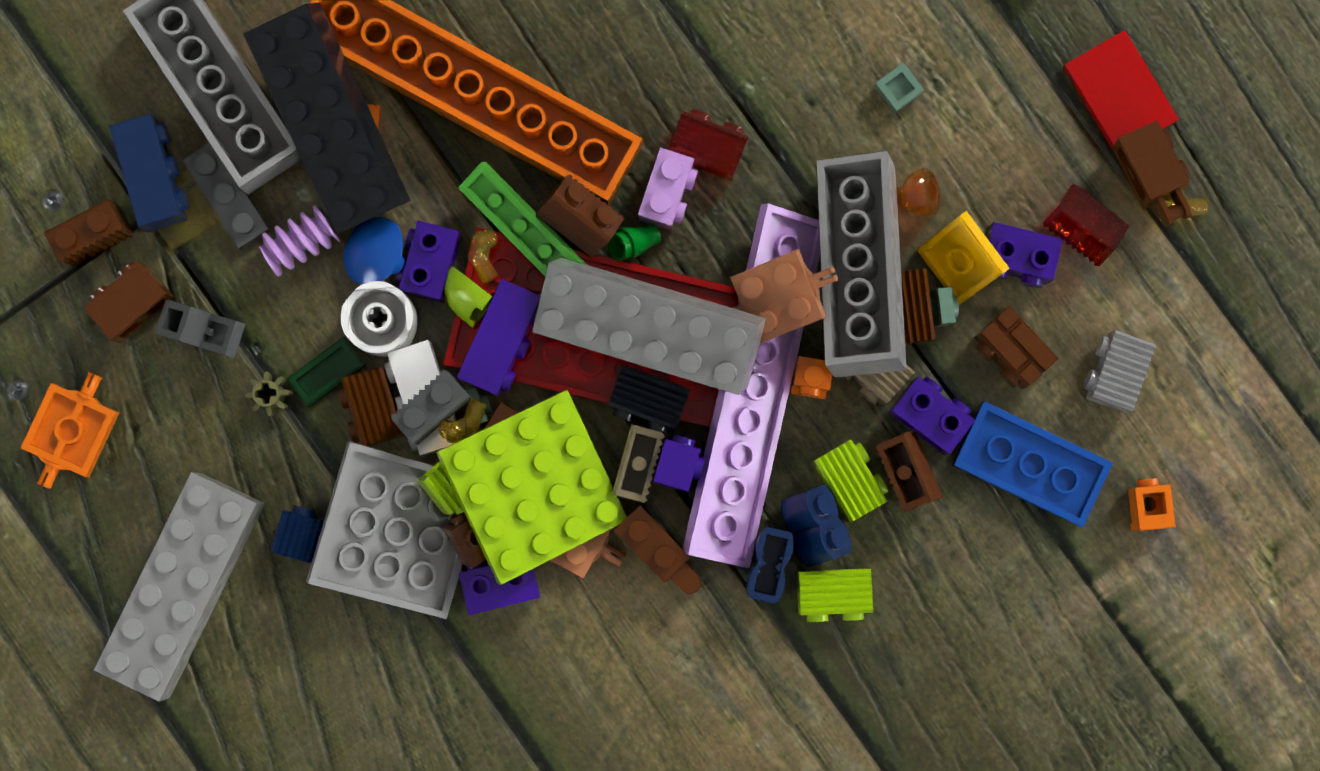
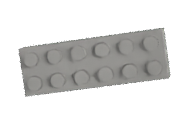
(216, 88)
(863, 247)
(649, 325)
(179, 587)

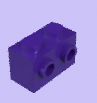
(1026, 253)
(429, 258)
(932, 415)
(679, 464)
(485, 594)

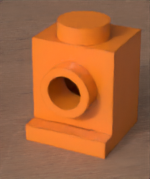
(811, 378)
(1162, 510)

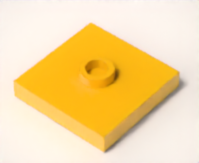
(962, 257)

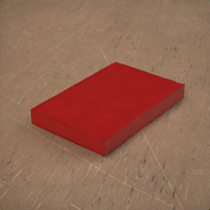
(1119, 88)

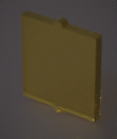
(199, 216)

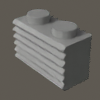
(1119, 371)

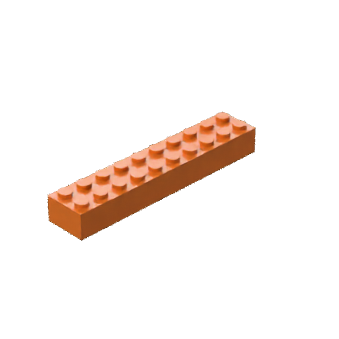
(483, 94)

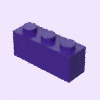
(500, 339)

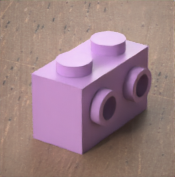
(666, 189)

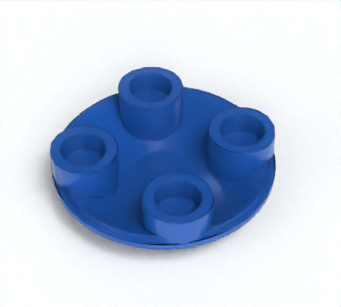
(374, 251)

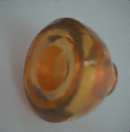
(920, 193)

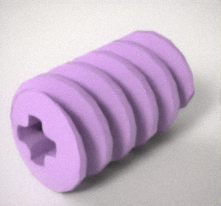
(298, 240)

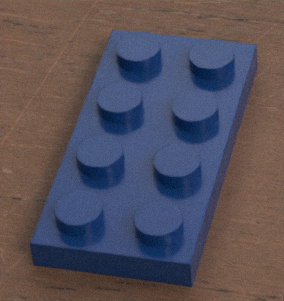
(1032, 464)

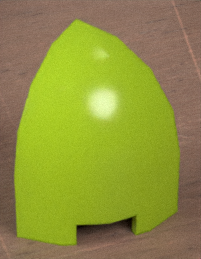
(466, 297)

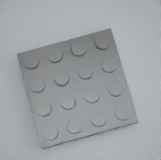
(385, 536)

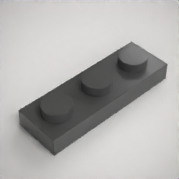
(226, 198)

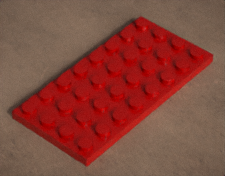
(568, 367)

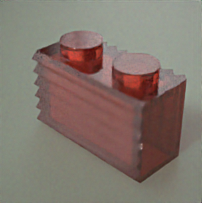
(711, 145)
(1086, 225)

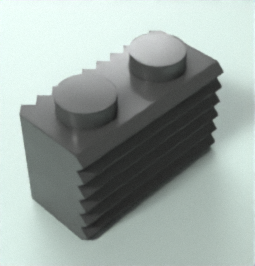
(430, 407)

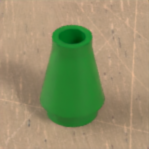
(632, 242)

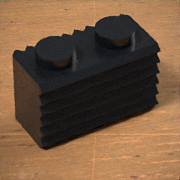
(648, 398)

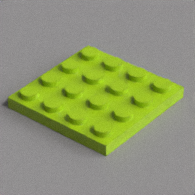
(532, 486)

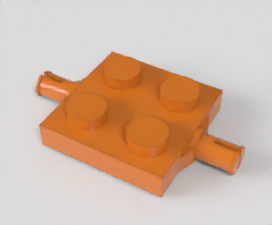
(69, 430)

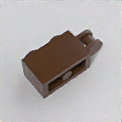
(1154, 171)
(658, 550)

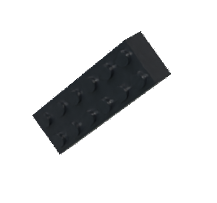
(326, 116)

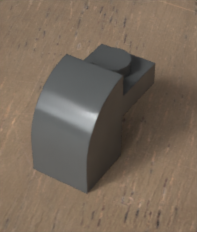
(200, 328)

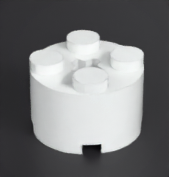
(365, 306)

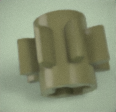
(262, 387)

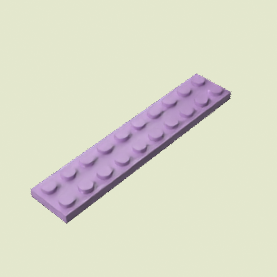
(749, 424)

